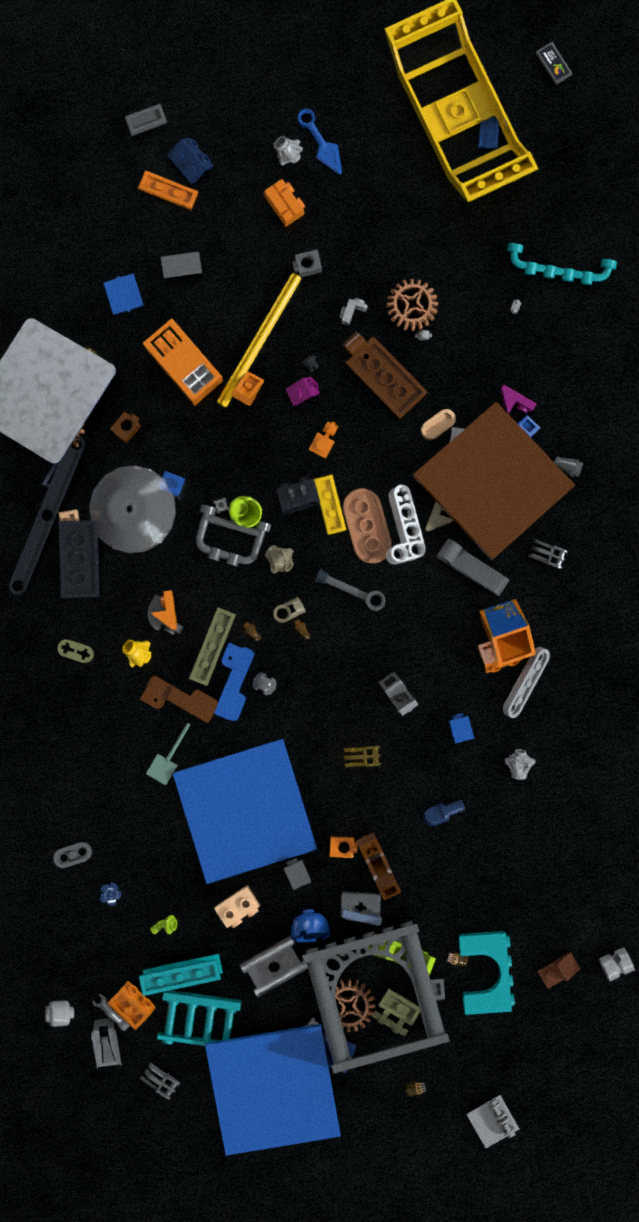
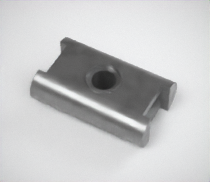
(259, 966)

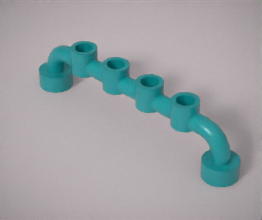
(567, 274)

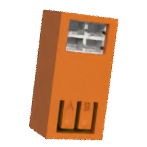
(183, 362)

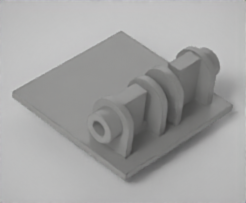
(493, 1121)

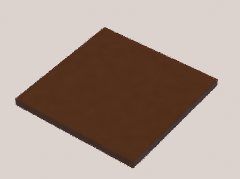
(493, 480)

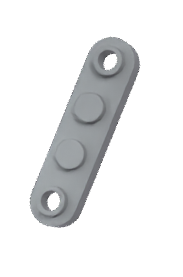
(526, 682)

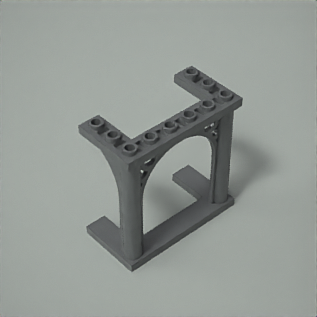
(326, 1000)

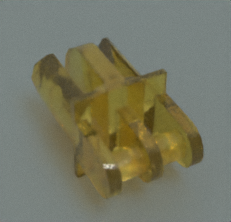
(364, 756)

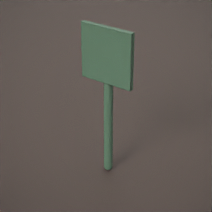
(162, 768)

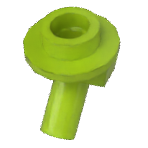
(168, 924)

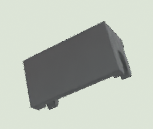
(181, 264)

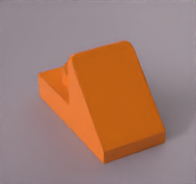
(247, 388)
(167, 617)

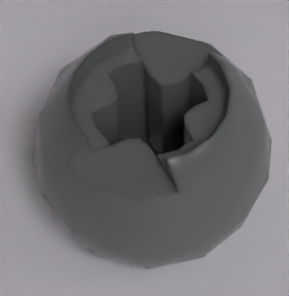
(263, 683)

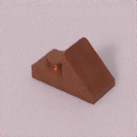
(559, 970)

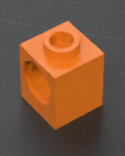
(334, 843)

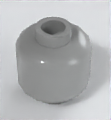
(59, 1013)

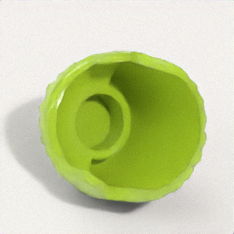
(245, 511)

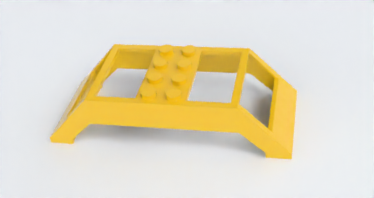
(461, 108)

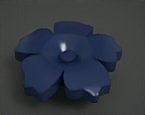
(109, 894)

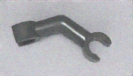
(110, 1013)

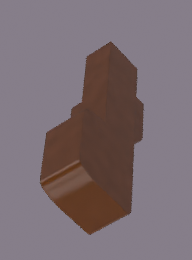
(198, 703)

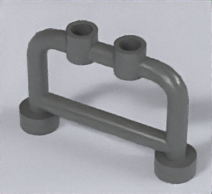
(214, 553)

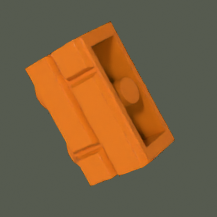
(284, 202)

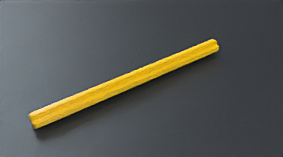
(259, 338)

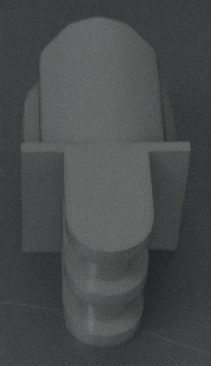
(549, 554)
(159, 1080)

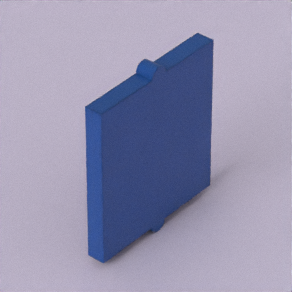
(123, 294)

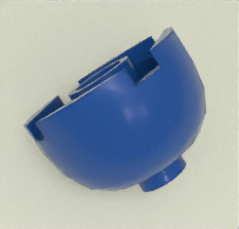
(309, 927)

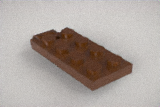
(383, 374)

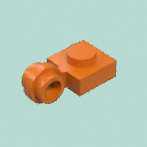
(322, 444)

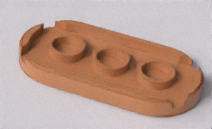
(367, 525)

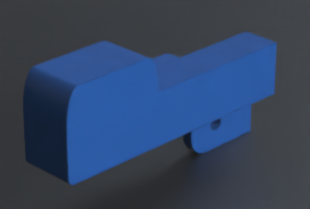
(231, 700)

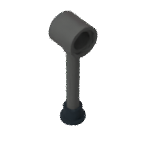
(324, 577)

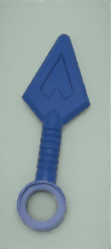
(327, 152)

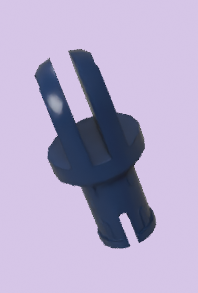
(441, 813)

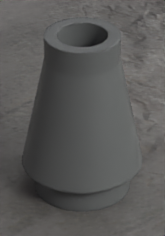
(569, 466)

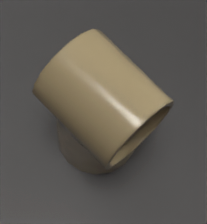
(297, 605)

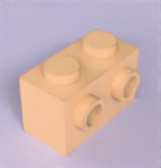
(237, 906)

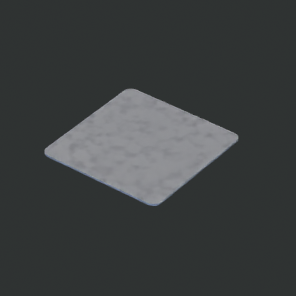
(48, 389)

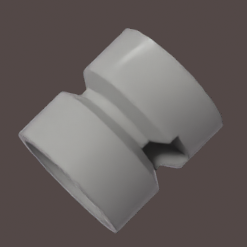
(616, 964)

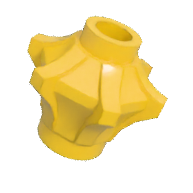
(137, 652)

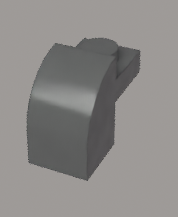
(156, 606)
(398, 693)

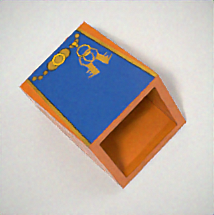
(508, 632)

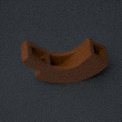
(378, 866)

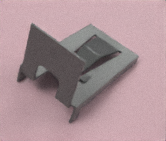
(107, 1052)

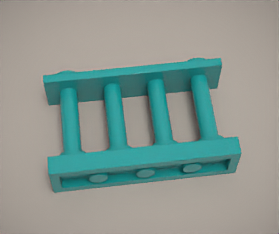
(181, 974)
(192, 1001)

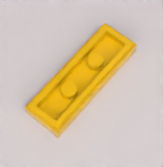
(330, 504)

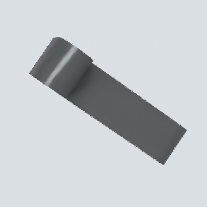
(471, 567)

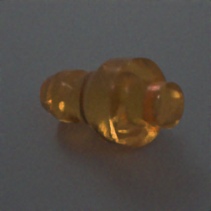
(301, 627)
(250, 629)

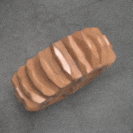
(405, 301)
(354, 997)

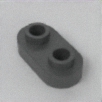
(73, 854)

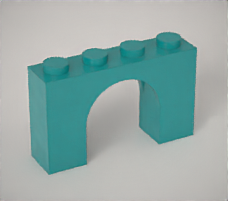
(498, 996)

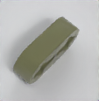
(73, 655)

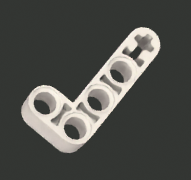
(402, 523)

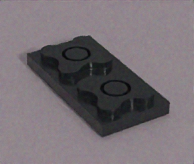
(79, 559)

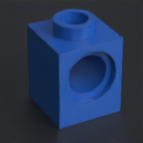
(460, 728)

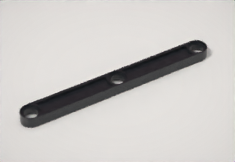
(41, 527)

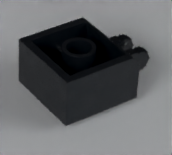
(298, 495)

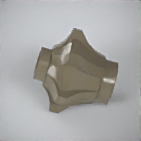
(279, 559)

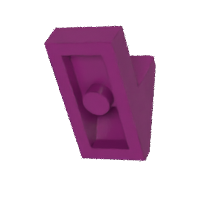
(511, 397)

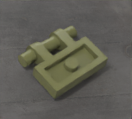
(398, 1006)

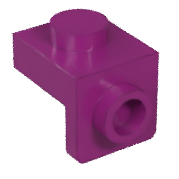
(302, 390)

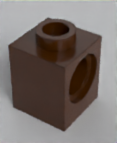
(117, 427)

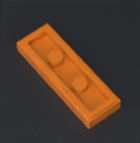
(168, 190)

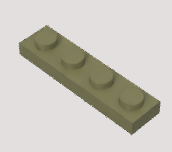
(212, 646)

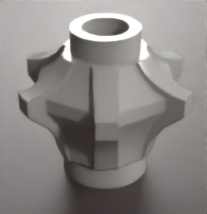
(287, 150)
(519, 764)

